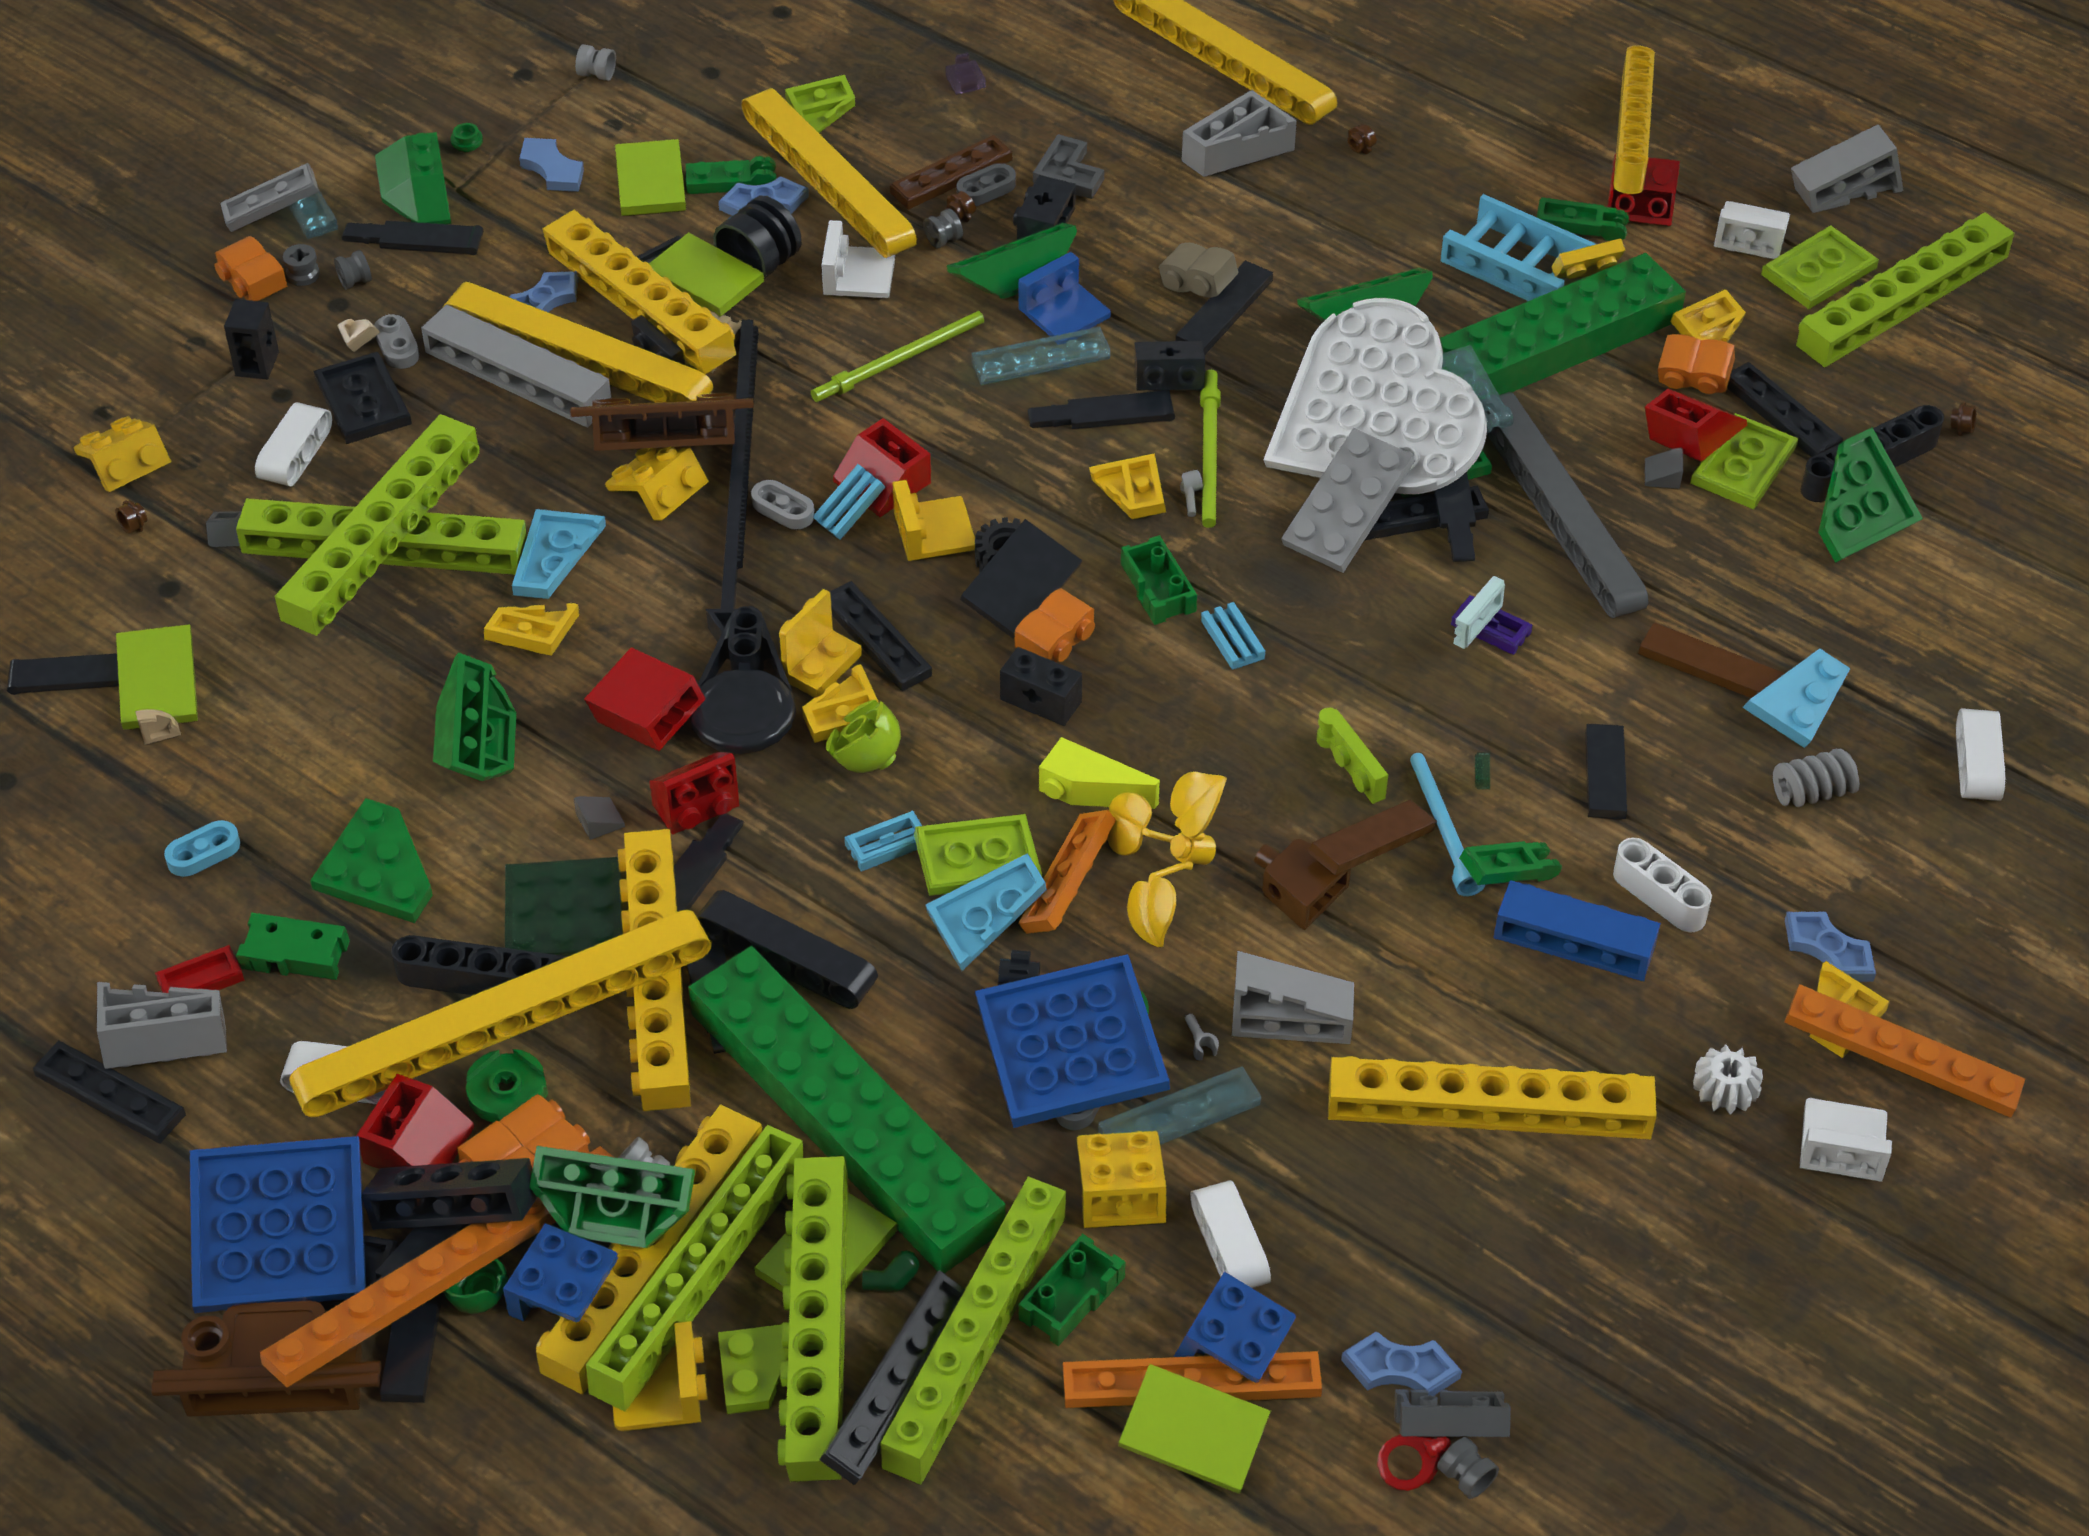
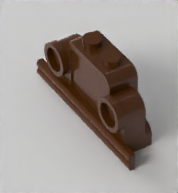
(663, 424)
(226, 1373)

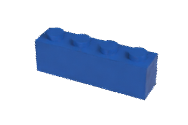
(1576, 930)

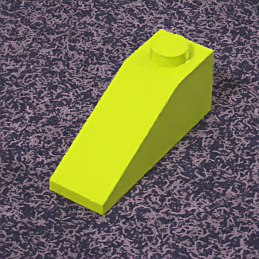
(1090, 778)

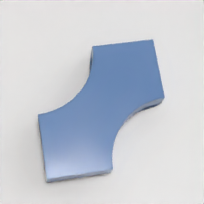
(556, 169)
(785, 191)
(551, 291)
(1817, 936)
(1382, 1362)

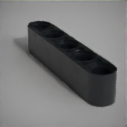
(1901, 437)
(788, 949)
(461, 965)

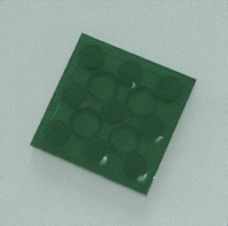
(562, 905)

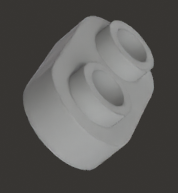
(396, 341)
(782, 504)

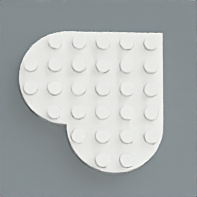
(1384, 377)

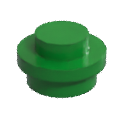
(466, 137)

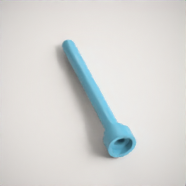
(1462, 880)

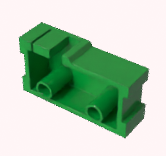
(1158, 580)
(294, 945)
(1071, 1289)

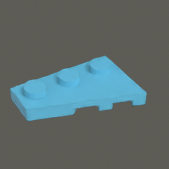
(1800, 697)
(985, 907)

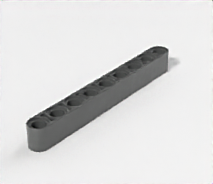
(1568, 513)

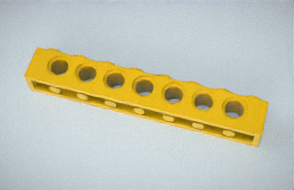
(639, 290)
(649, 898)
(1509, 1110)
(567, 1359)

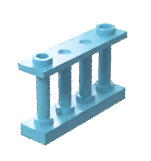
(1503, 270)

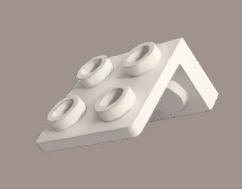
(1751, 230)
(854, 269)
(1845, 1139)

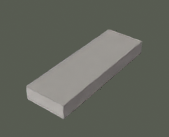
(269, 197)

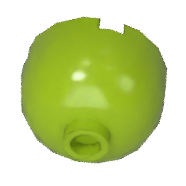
(867, 740)

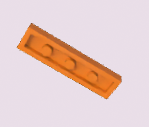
(1068, 871)

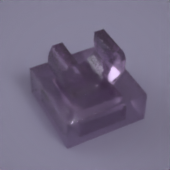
(965, 75)

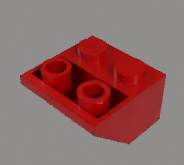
(1658, 195)
(1690, 424)
(889, 458)
(696, 792)
(412, 1127)

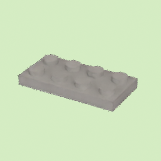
(1348, 500)

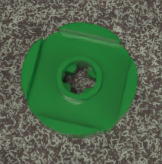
(494, 1068)

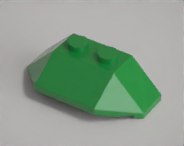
(414, 179)
(1002, 267)
(1403, 286)
(474, 722)
(611, 1195)

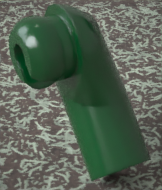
(895, 1275)

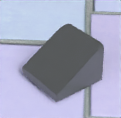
(1664, 469)
(222, 529)
(597, 815)

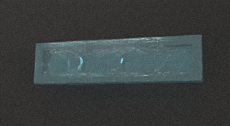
(1040, 355)
(1189, 1108)

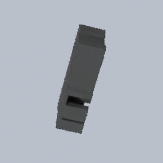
(1458, 1414)

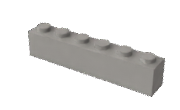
(513, 363)

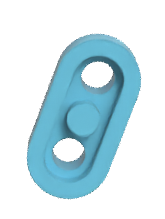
(202, 848)

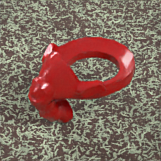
(1430, 1450)

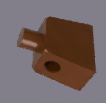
(1299, 882)

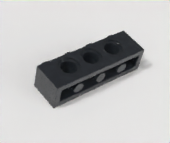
(449, 1194)

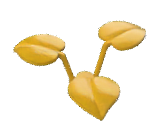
(1194, 803)

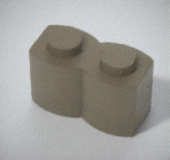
(1198, 269)

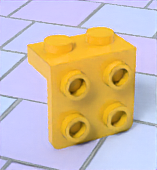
(124, 451)
(662, 478)
(672, 1390)

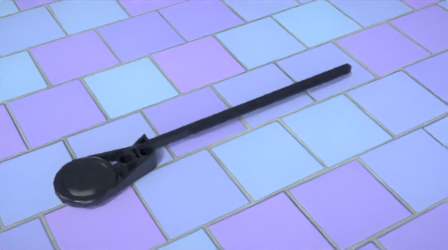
(745, 705)

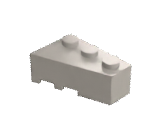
(1238, 135)
(1848, 171)
(1290, 1002)
(157, 1025)

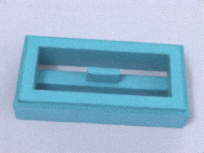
(845, 499)
(1224, 616)
(890, 844)

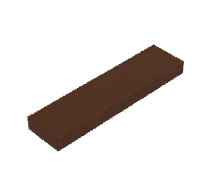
(947, 172)
(1707, 661)
(1372, 837)

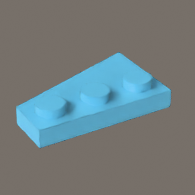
(553, 549)

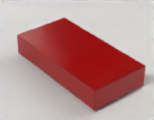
(209, 971)

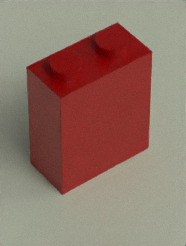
(645, 699)

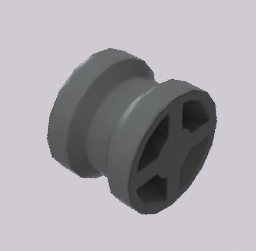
(943, 228)
(301, 264)
(352, 269)

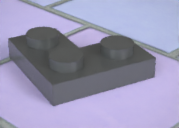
(1063, 163)

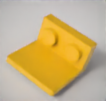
(931, 526)
(812, 650)
(1122, 1179)

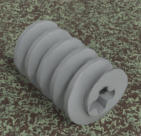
(1815, 777)

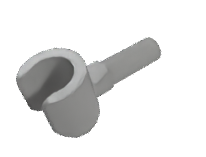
(1191, 482)
(1201, 1038)

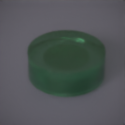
(1482, 770)

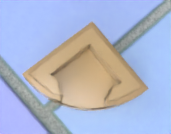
(357, 332)
(157, 725)

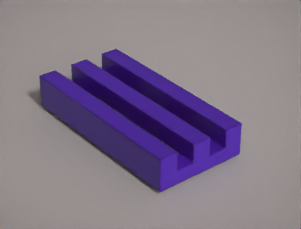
(1497, 634)

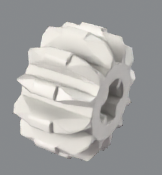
(1727, 1079)

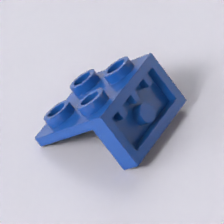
(1057, 300)
(558, 1275)
(1238, 1328)

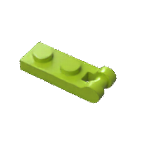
(1352, 754)

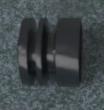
(760, 235)

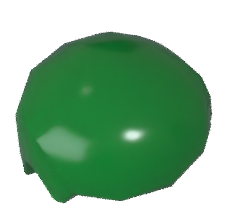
(480, 1289)

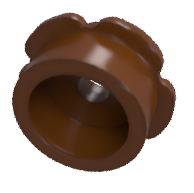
(1361, 138)
(962, 205)
(1964, 418)
(131, 516)

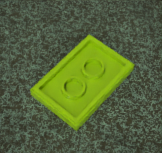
(650, 177)
(1819, 267)
(707, 273)
(1745, 463)
(156, 673)
(969, 849)
(866, 1235)
(1194, 1428)

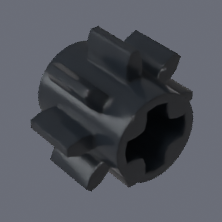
(1017, 967)

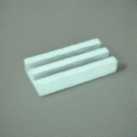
(1479, 612)

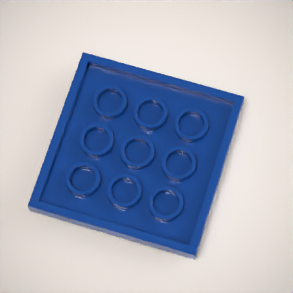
(1071, 1040)
(276, 1223)

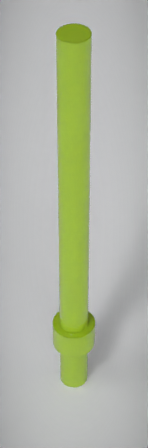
(846, 380)
(1209, 400)

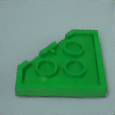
(1864, 498)
(376, 865)

